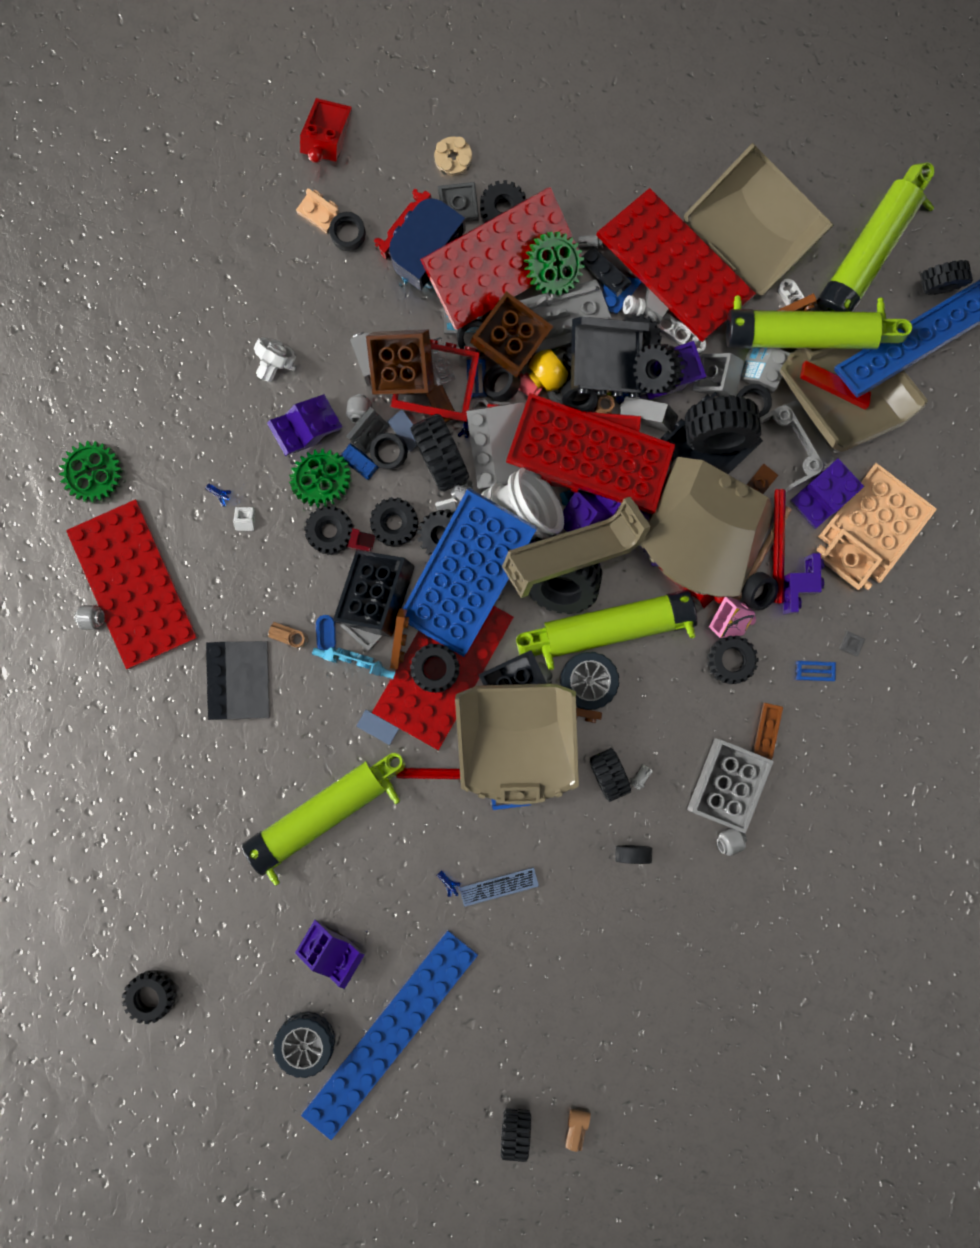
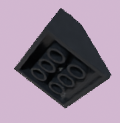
(374, 592)
(516, 671)
(237, 680)

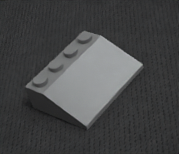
(491, 438)
(730, 785)

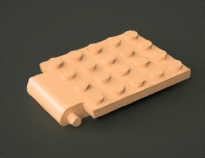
(873, 528)

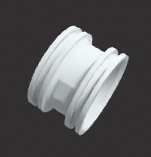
(530, 500)

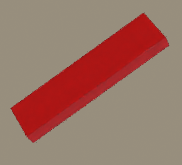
(832, 384)

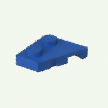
(615, 303)

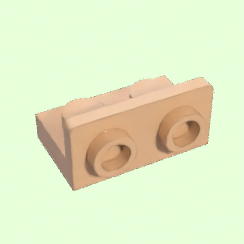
(317, 209)

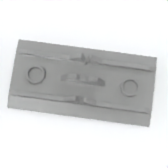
(559, 311)

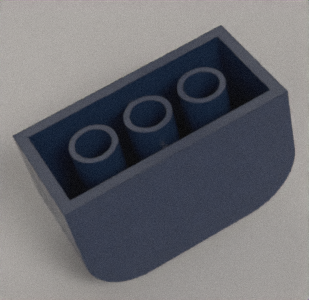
(423, 232)

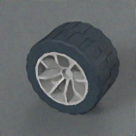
(592, 678)
(304, 1044)

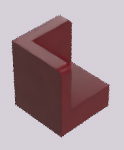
(361, 541)

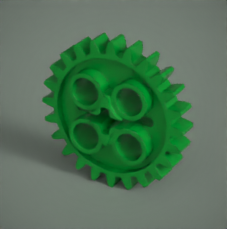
(539, 266)
(86, 455)
(320, 478)

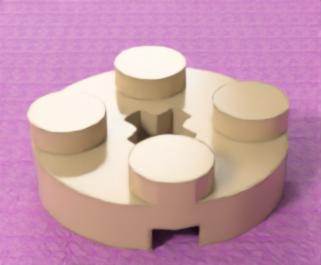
(456, 145)

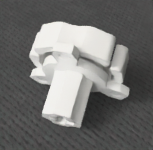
(272, 357)

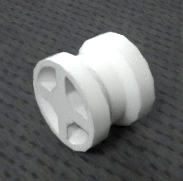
(634, 306)

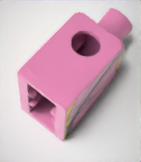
(732, 618)

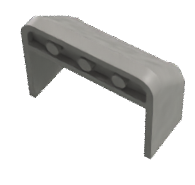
(811, 439)

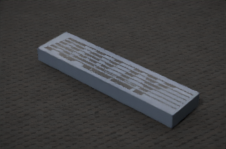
(498, 886)

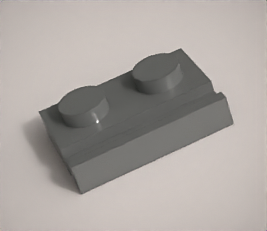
(367, 429)

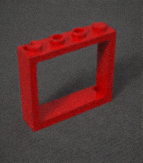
(462, 416)

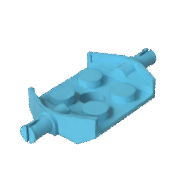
(347, 656)

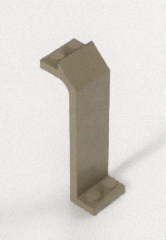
(577, 548)

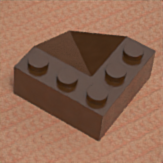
(511, 334)
(400, 362)

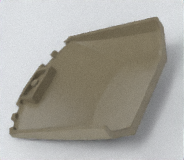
(757, 220)
(841, 421)
(707, 528)
(517, 742)

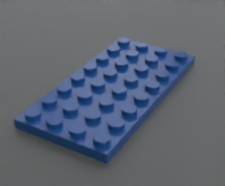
(466, 572)

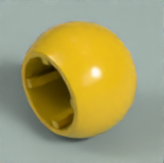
(547, 370)

